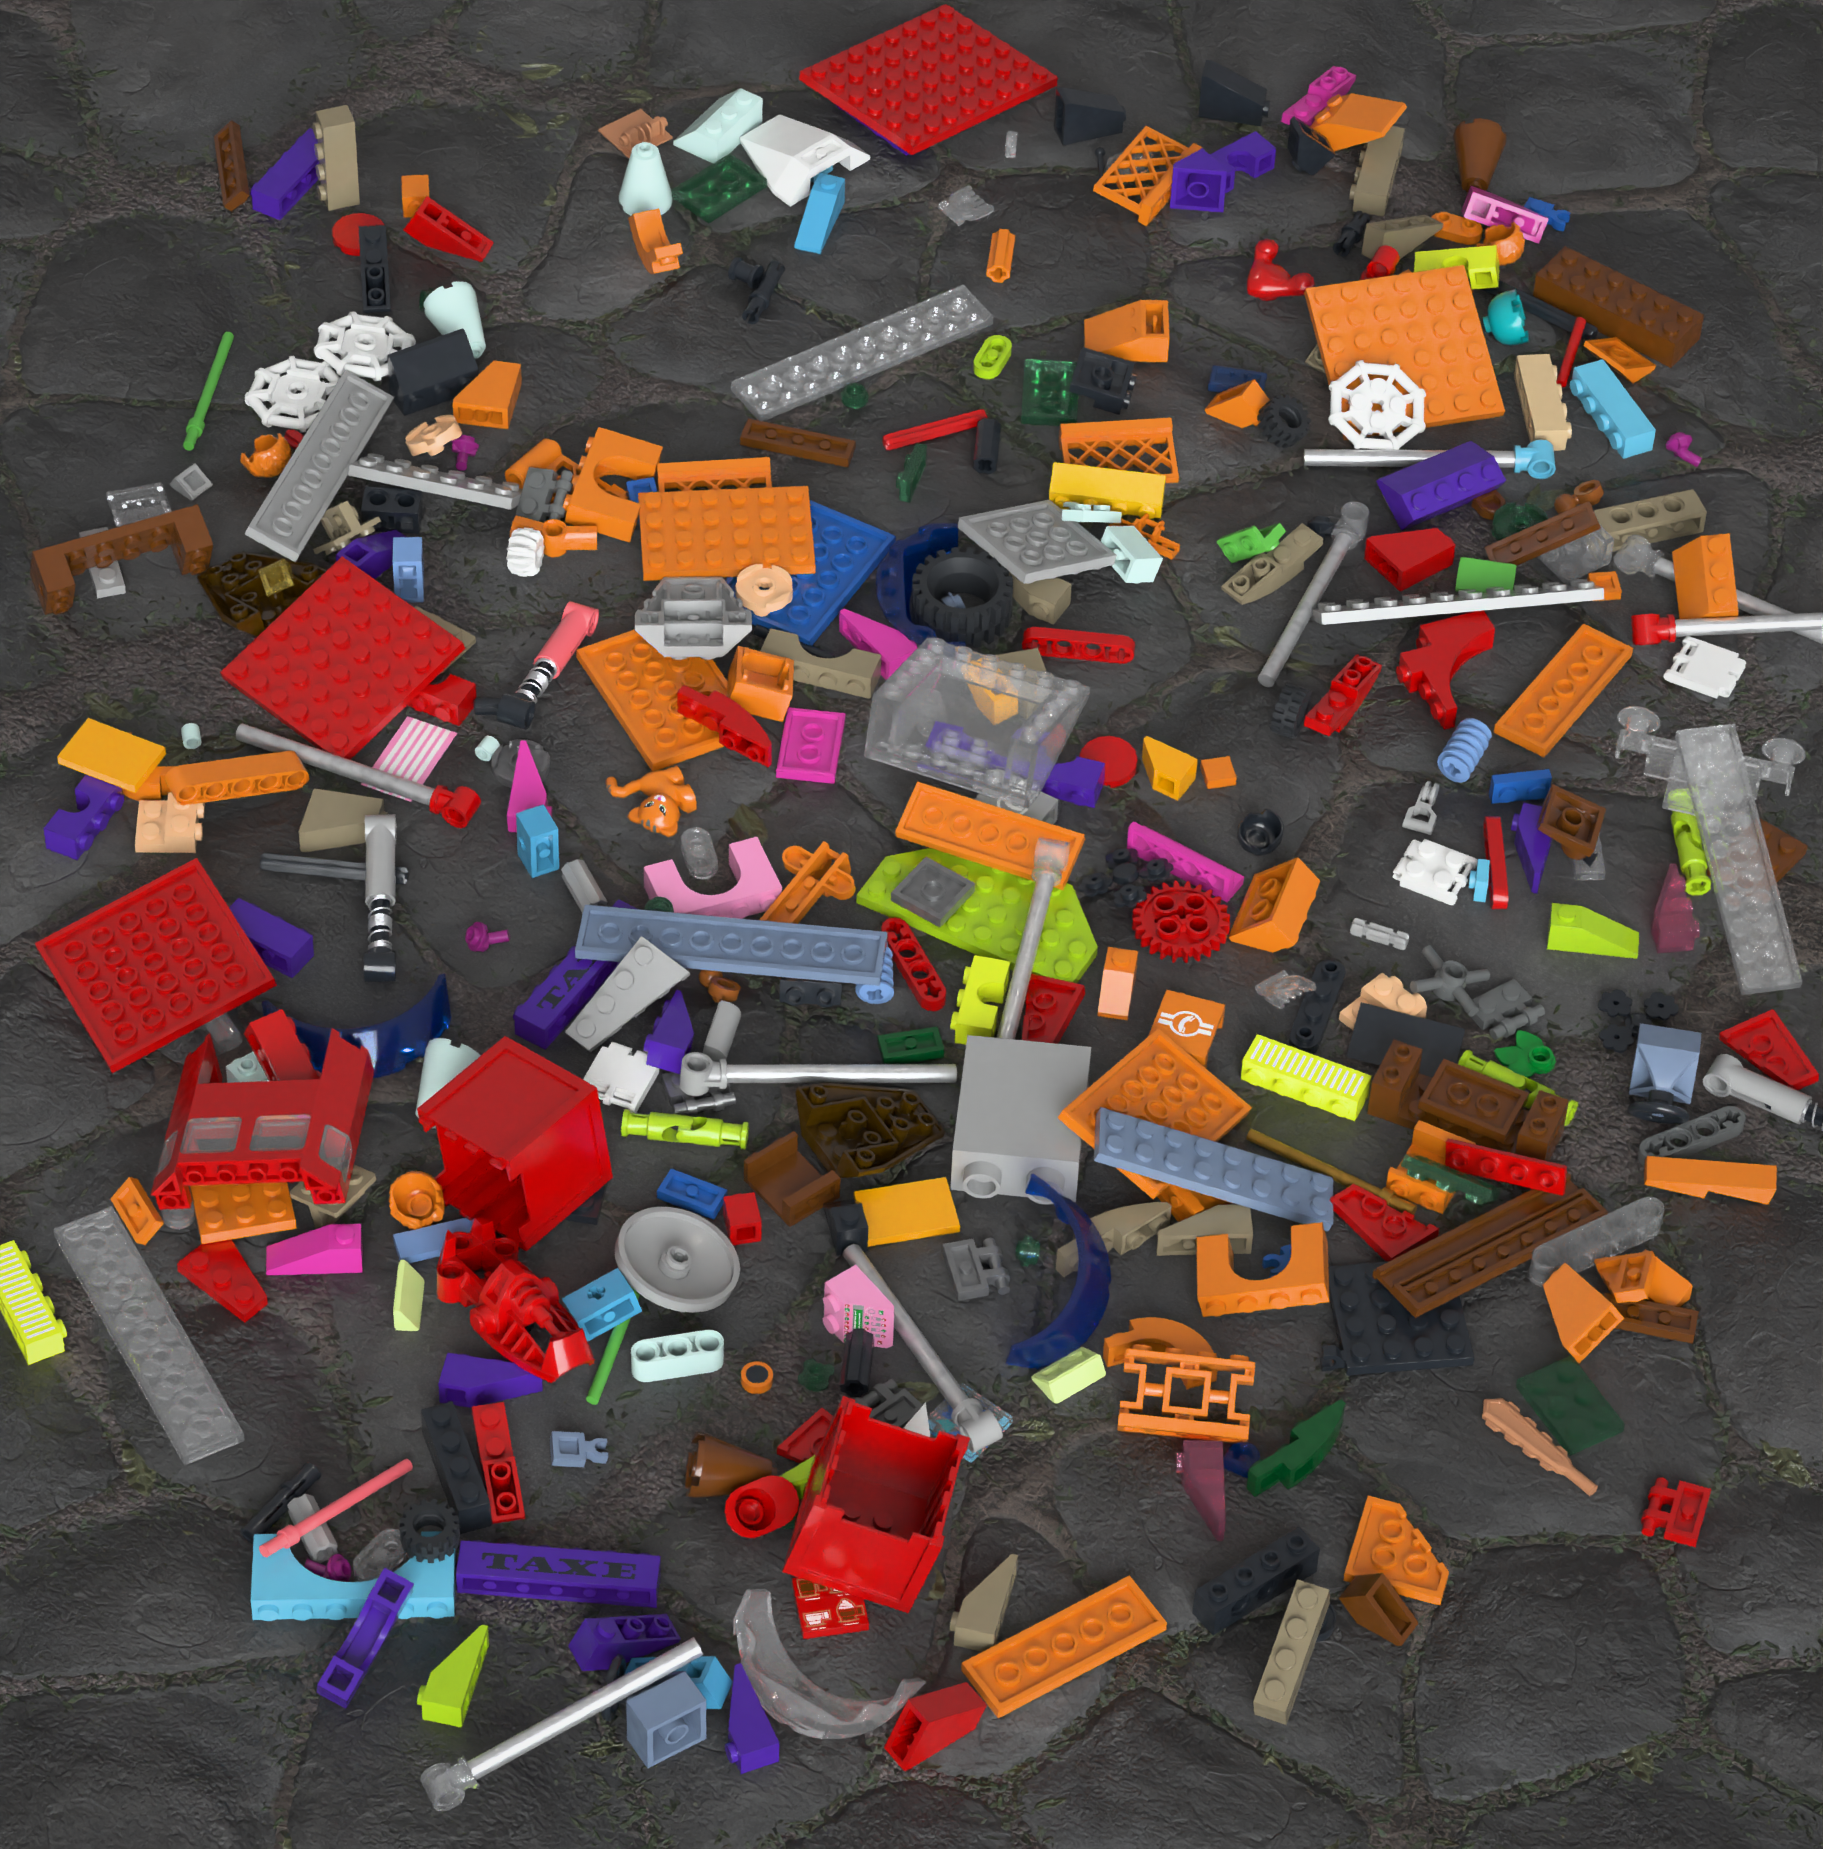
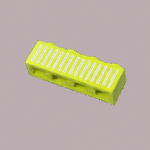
(1305, 1077)
(25, 1307)

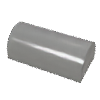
(722, 1031)

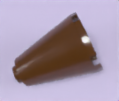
(1478, 151)
(722, 1467)

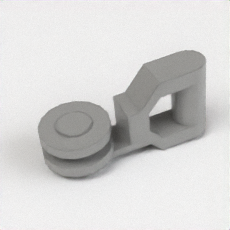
(1423, 808)

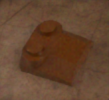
(1571, 822)

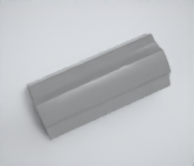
(582, 884)
(318, 1542)

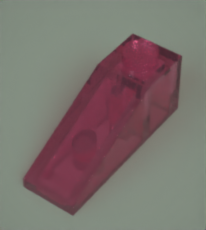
(1204, 1481)

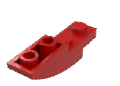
(1344, 697)
(734, 724)
(497, 1462)

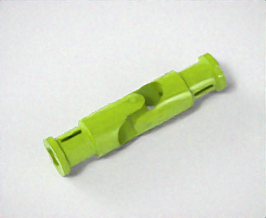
(1690, 853)
(1511, 1078)
(690, 1129)

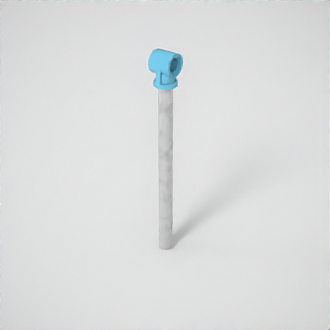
(1536, 458)

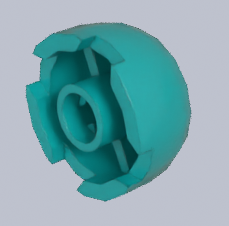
(1506, 319)

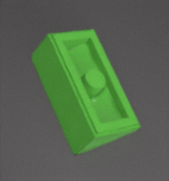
(1483, 574)

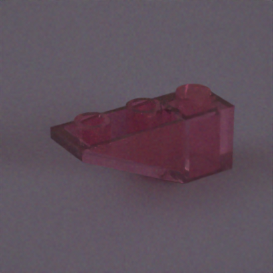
(1672, 919)

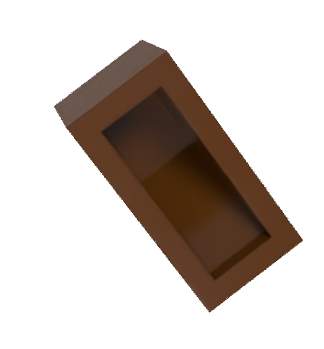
(1379, 1608)

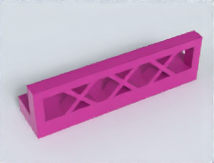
(1186, 862)

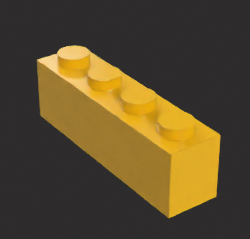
(1120, 489)

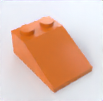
(1356, 119)

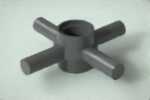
(1450, 980)

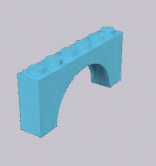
(290, 1591)

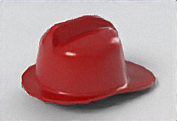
(761, 1506)

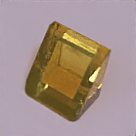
(276, 577)

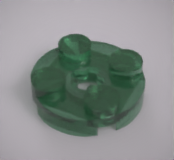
(1510, 515)

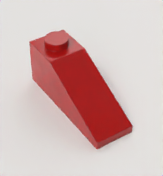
(446, 232)

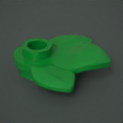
(1527, 1056)

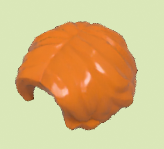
(1509, 242)
(269, 456)
(416, 1200)

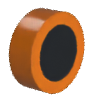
(757, 1377)

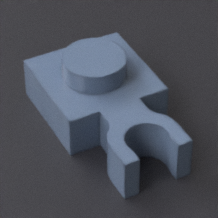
(572, 1450)

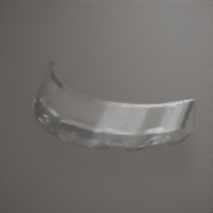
(793, 1697)

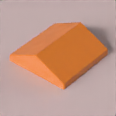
(1620, 358)

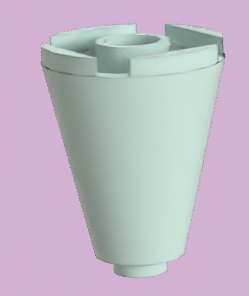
(645, 182)
(454, 310)
(441, 1065)

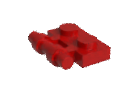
(1686, 1515)

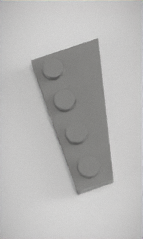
(632, 986)

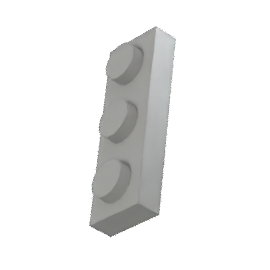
(106, 580)

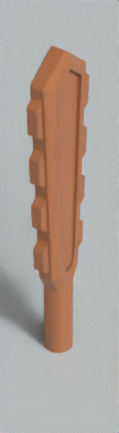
(1522, 1431)

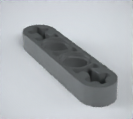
(1688, 1133)

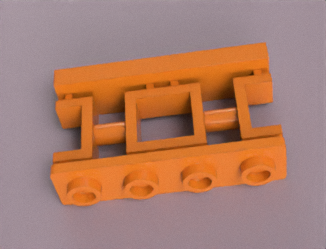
(1183, 1423)

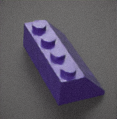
(1440, 483)

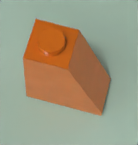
(490, 396)
(1579, 1312)

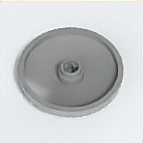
(677, 1259)

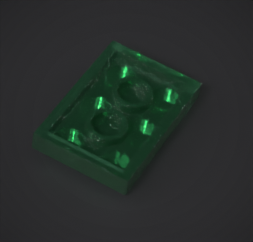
(719, 188)
(1047, 393)
(1450, 1179)
(1570, 1405)

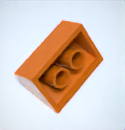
(1705, 578)
(1275, 907)

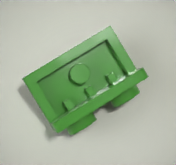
(1250, 542)

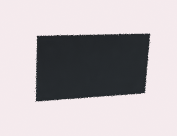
(1379, 1026)

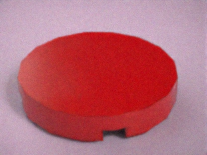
(346, 231)
(1117, 755)

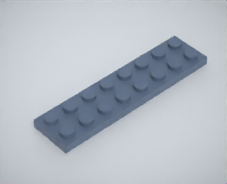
(1213, 1168)

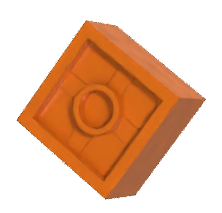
(761, 683)

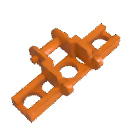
(1155, 537)

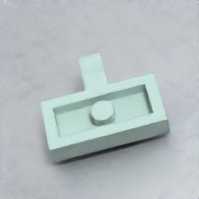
(1083, 513)

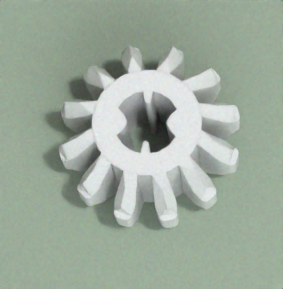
(525, 552)

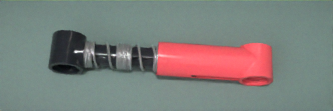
(575, 625)

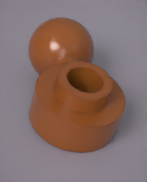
(1585, 492)
(719, 987)

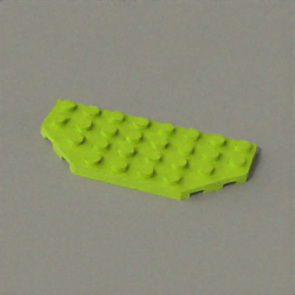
(993, 916)

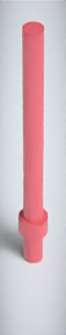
(291, 1534)

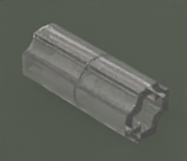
(223, 1033)

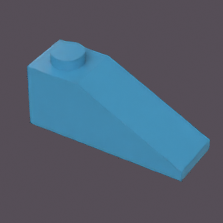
(821, 213)
(706, 1675)

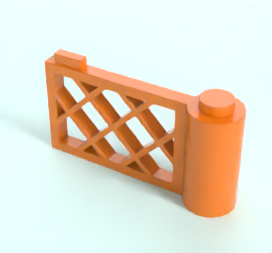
(548, 455)

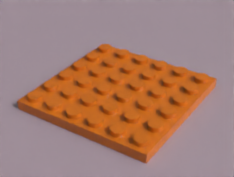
(1417, 322)

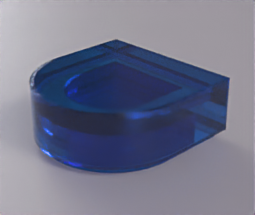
(1240, 1458)

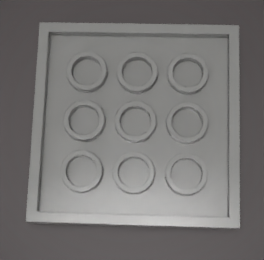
(1036, 542)

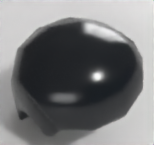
(1260, 832)

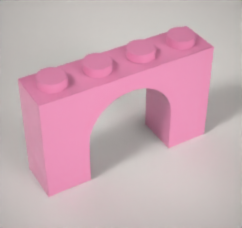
(752, 895)

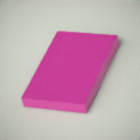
(810, 745)

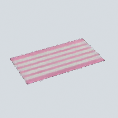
(413, 752)

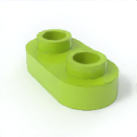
(992, 357)

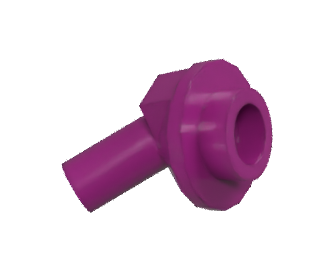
(1678, 444)
(464, 447)
(479, 938)
(336, 1569)

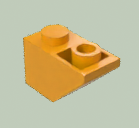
(1168, 768)

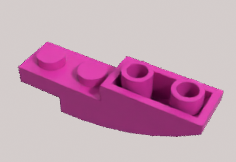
(1331, 83)

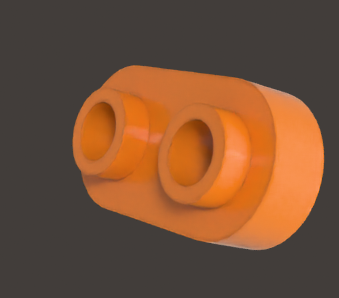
(1458, 228)

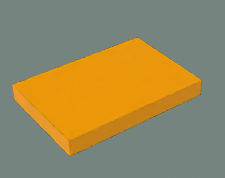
(111, 755)
(908, 1211)

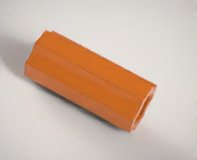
(1000, 255)

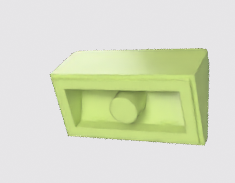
(408, 1298)
(1070, 1374)

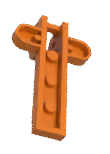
(805, 887)

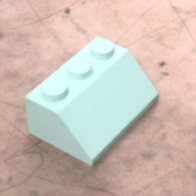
(722, 125)

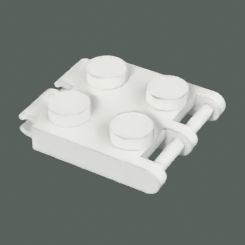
(1706, 668)
(1433, 869)
(621, 1077)

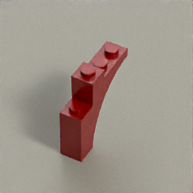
(1439, 654)

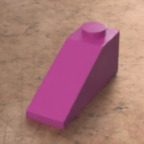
(1495, 210)
(878, 639)
(526, 788)
(319, 1251)

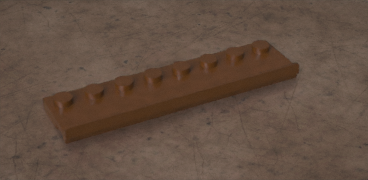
(1485, 1247)

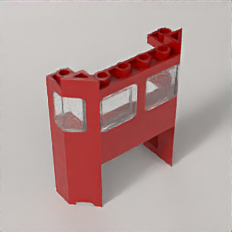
(265, 1127)

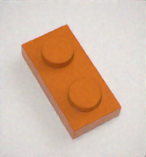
(137, 1211)

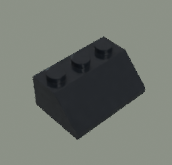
(431, 371)

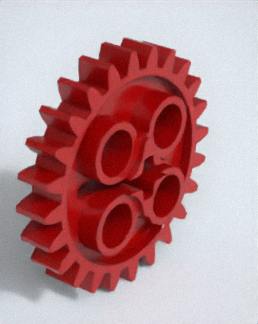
(1181, 922)

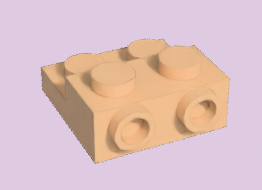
(168, 826)
(1387, 994)

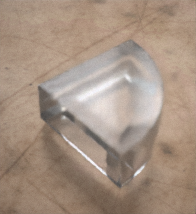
(1011, 144)

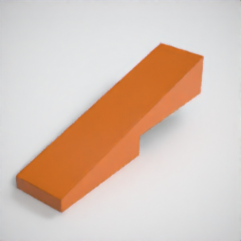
(1698, 1177)

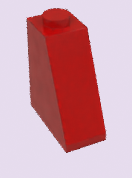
(1410, 555)
(933, 1723)

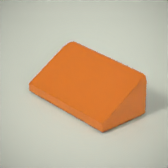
(1668, 1286)

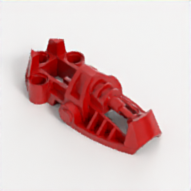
(509, 1301)

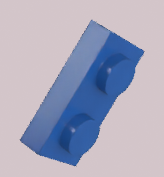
(1520, 786)
(691, 1194)

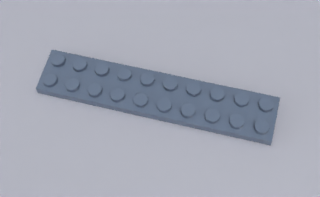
(736, 944)

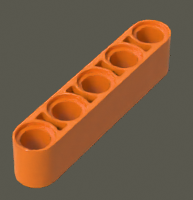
(236, 777)

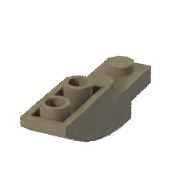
(1272, 570)
(1120, 1229)

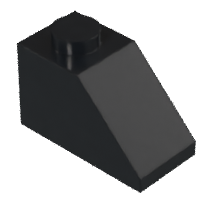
(1308, 147)
(846, 1224)

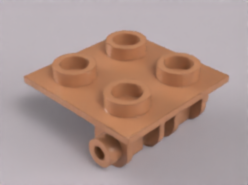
(635, 129)

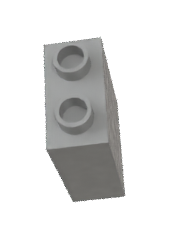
(1011, 1117)

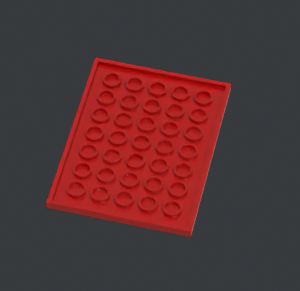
(928, 79)

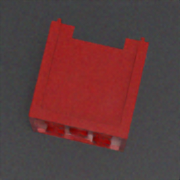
(518, 1141)
(874, 1508)

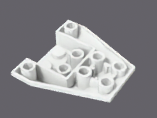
(794, 152)

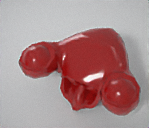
(1271, 280)

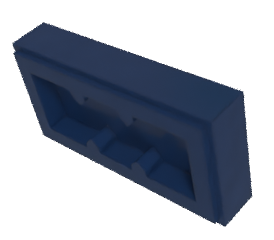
(1225, 378)

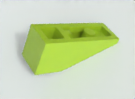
(1585, 931)
(454, 1680)

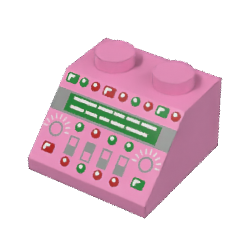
(855, 1303)

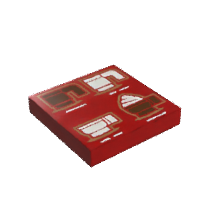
(827, 1610)

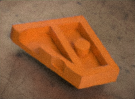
(1628, 1275)

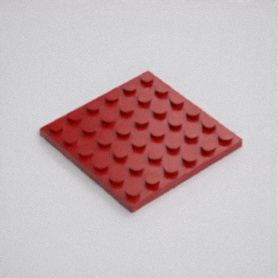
(342, 660)
(155, 965)

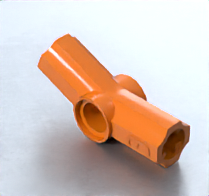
(558, 536)

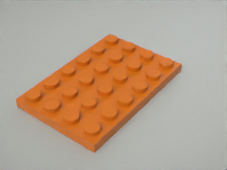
(725, 531)
(643, 696)
(1161, 1087)

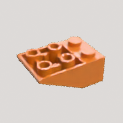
(1131, 332)

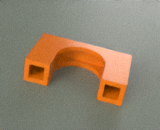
(610, 455)
(1299, 1283)

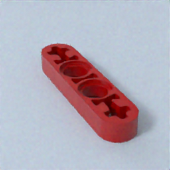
(1078, 643)
(1497, 868)
(918, 962)

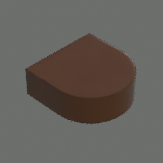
(1488, 504)

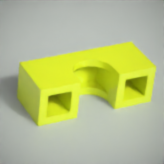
(1479, 262)
(984, 983)

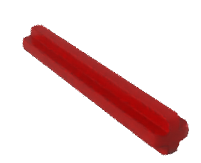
(933, 429)

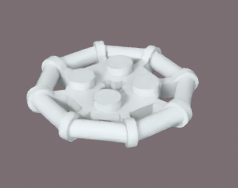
(351, 347)
(301, 376)
(1379, 392)

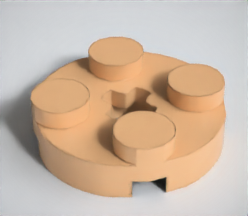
(433, 437)
(764, 601)

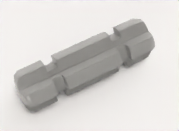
(1379, 933)

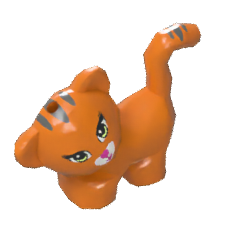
(666, 793)

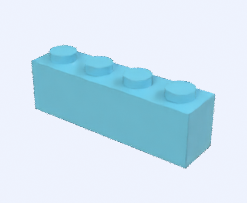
(1612, 409)

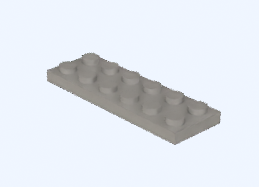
(430, 480)

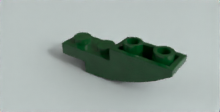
(1306, 1450)

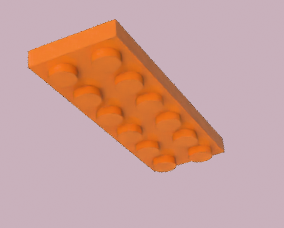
(1563, 690)
(980, 831)
(1063, 1646)

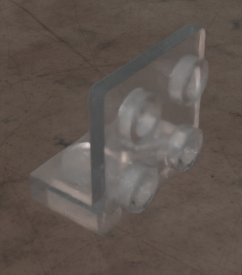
(1580, 556)

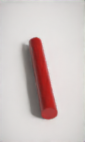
(1571, 351)

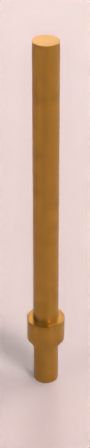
(1323, 1168)

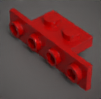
(1506, 1167)

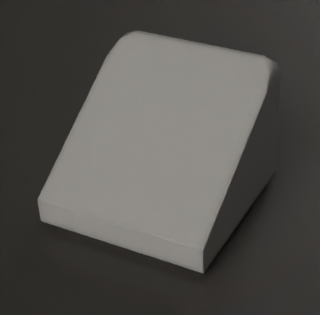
(191, 482)

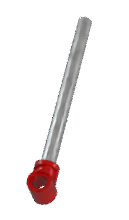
(1651, 628)
(455, 806)

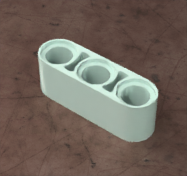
(677, 1355)

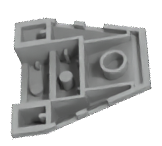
(693, 618)

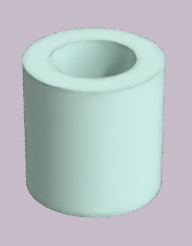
(191, 736)
(486, 748)

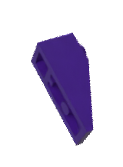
(1531, 844)
(750, 1734)

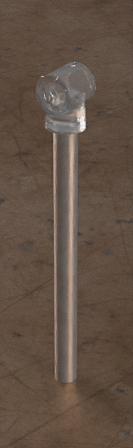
(1345, 536)
(1638, 555)
(1049, 860)
(448, 1783)

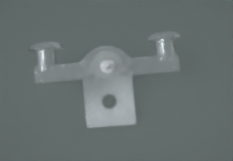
(1665, 762)

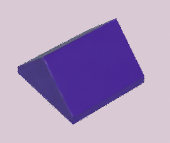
(1198, 183)

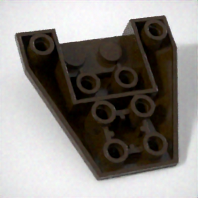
(239, 593)
(864, 1127)

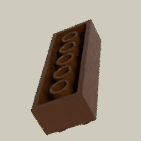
(1619, 306)

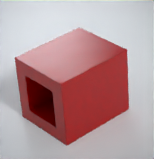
(742, 1218)

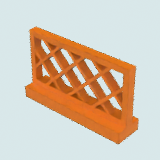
(1157, 195)
(1116, 436)
(714, 474)

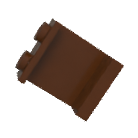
(789, 1180)

